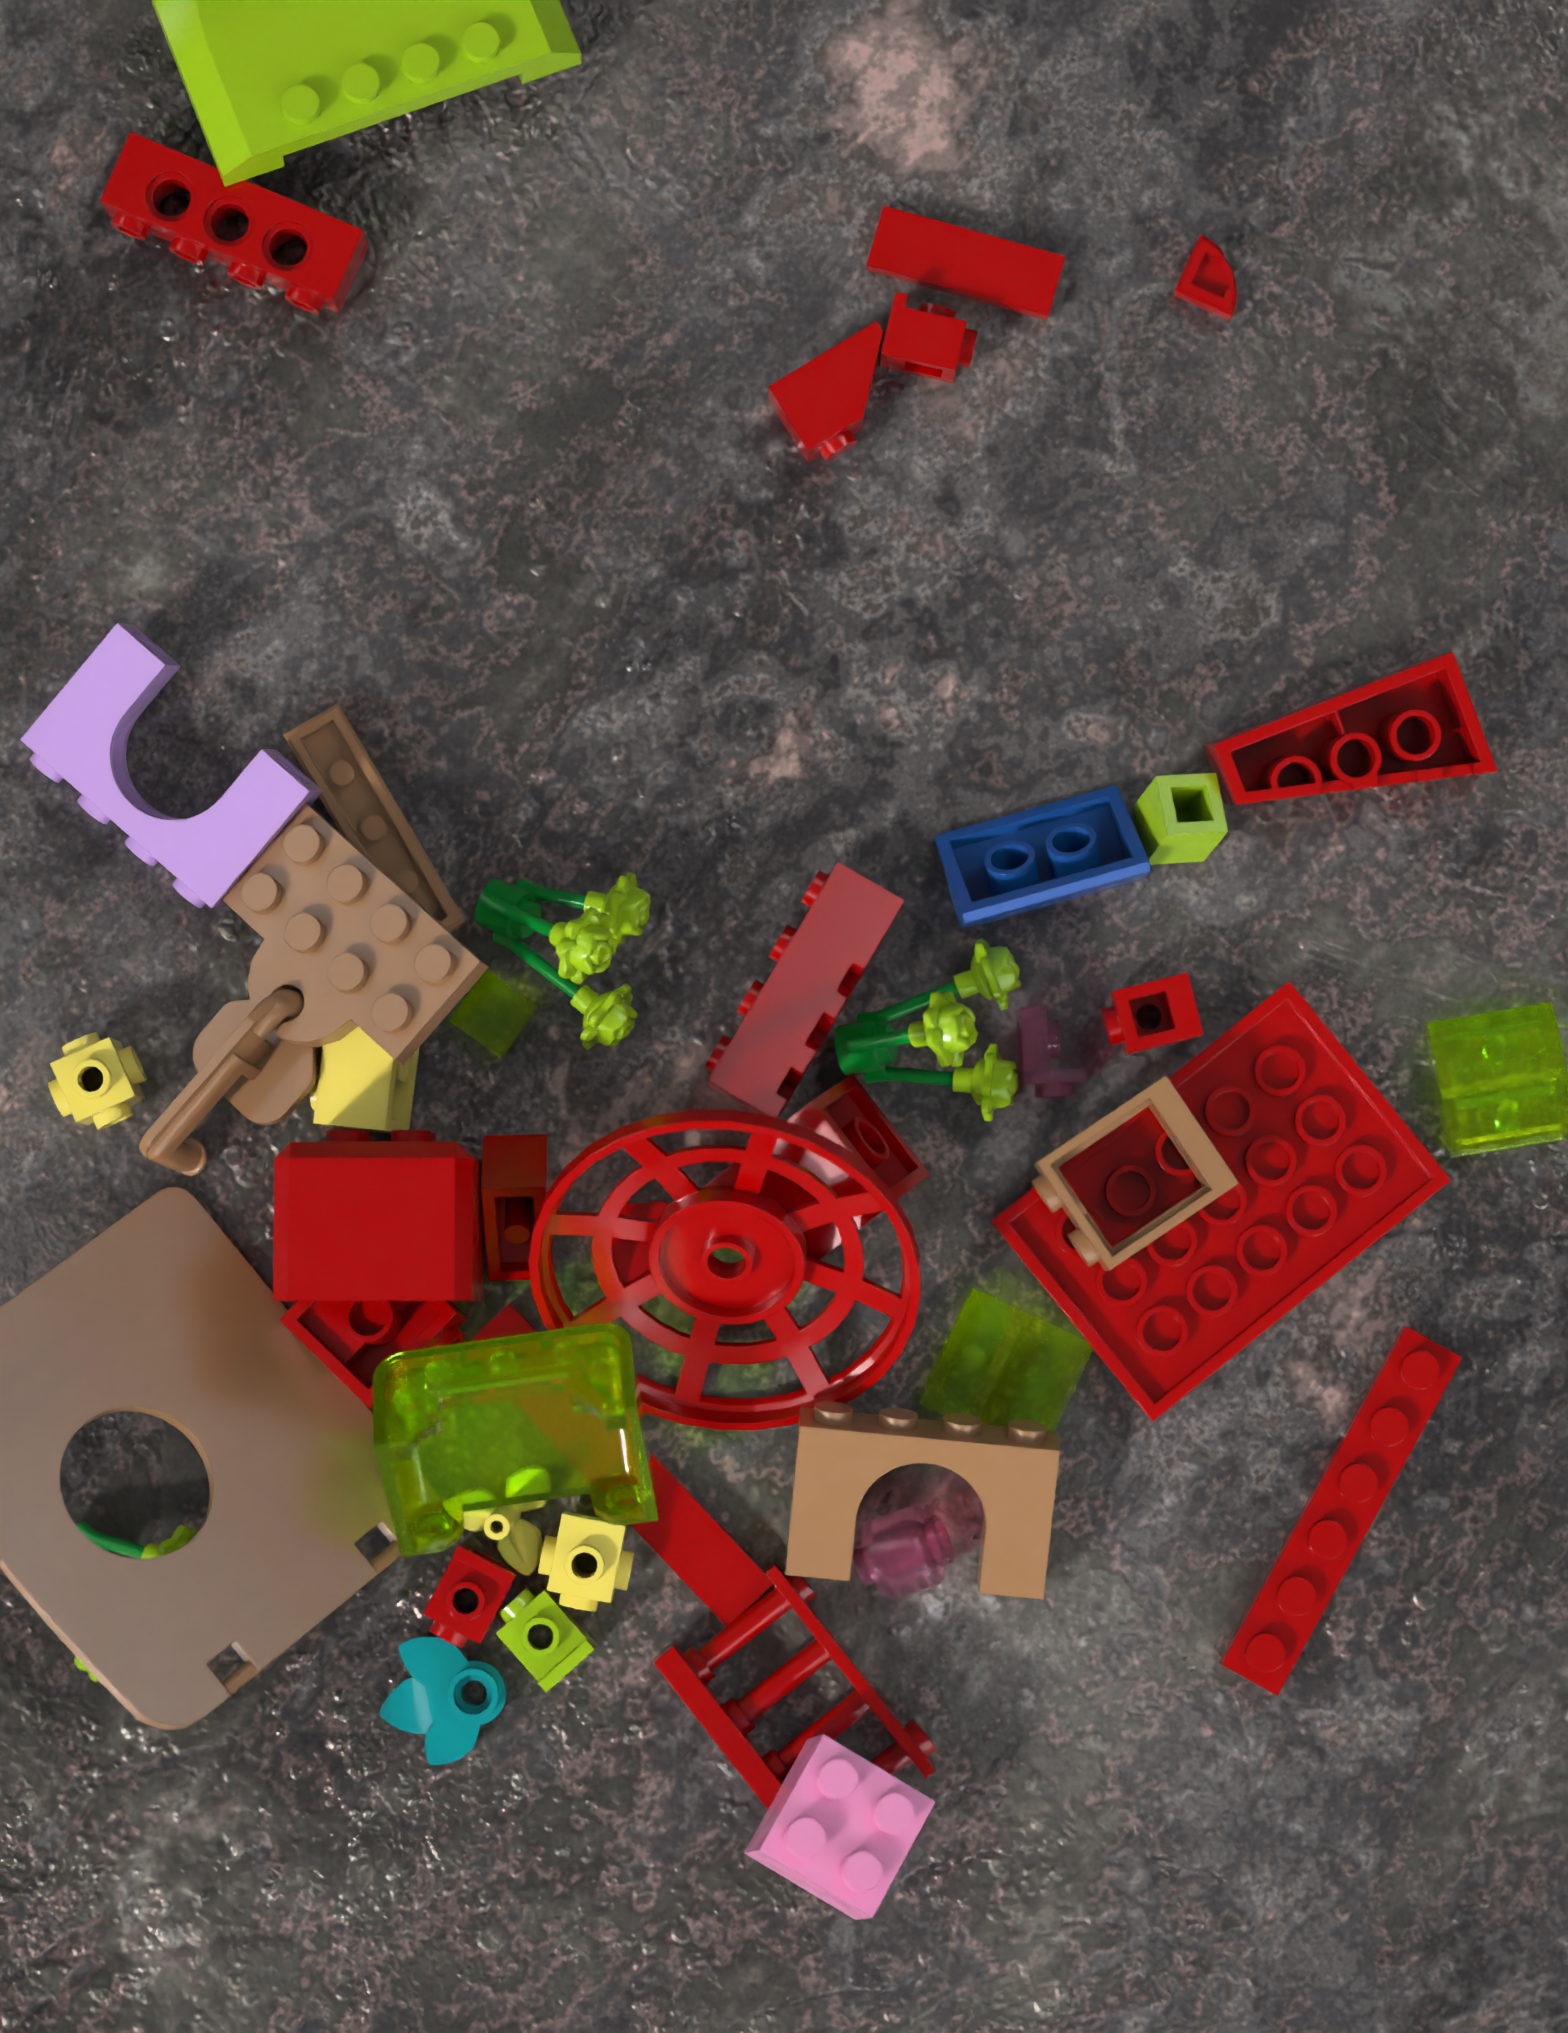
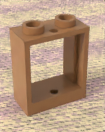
(1187, 1138)

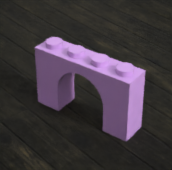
(86, 741)

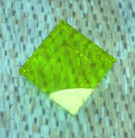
(494, 1014)

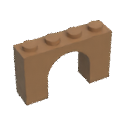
(848, 1451)

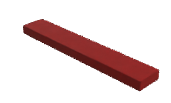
(686, 1532)

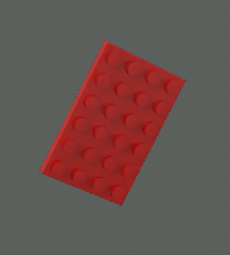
(1318, 1180)

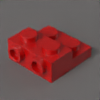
(359, 1335)

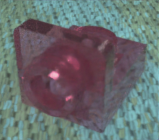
(1035, 1046)

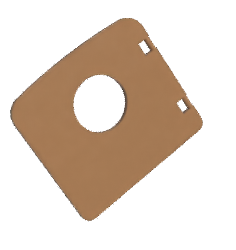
(185, 1330)

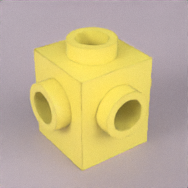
(120, 1084)
(591, 1535)

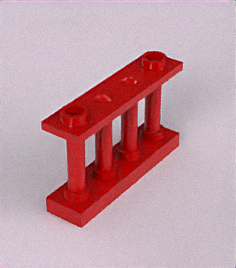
(733, 1720)

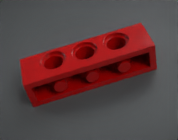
(152, 171)

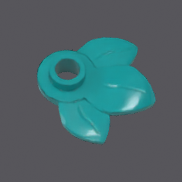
(434, 1698)

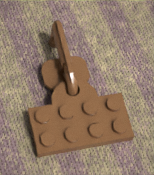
(354, 953)

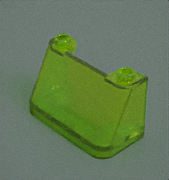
(511, 1428)

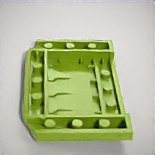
(314, 70)

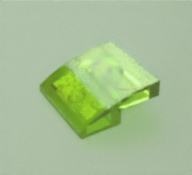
(1499, 1079)
(1005, 1366)

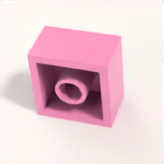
(840, 1827)

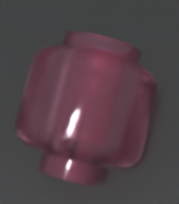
(904, 1552)

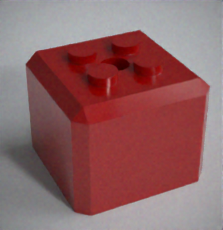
(378, 1219)

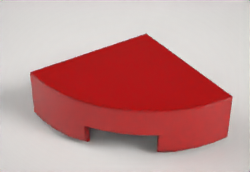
(1208, 280)

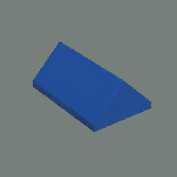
(1041, 857)

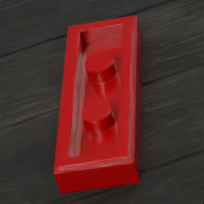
(965, 263)

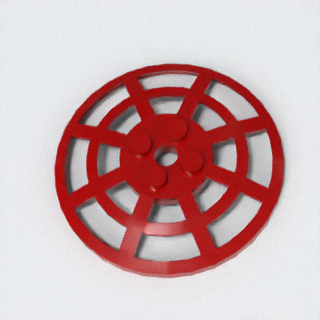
(737, 1291)

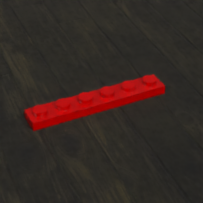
(1340, 1510)

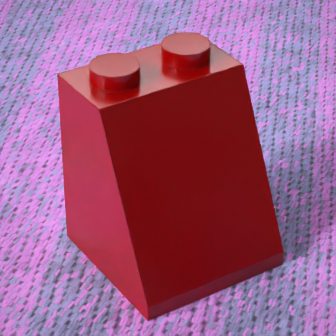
(857, 1123)

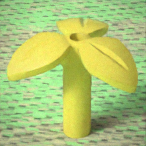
(517, 1539)

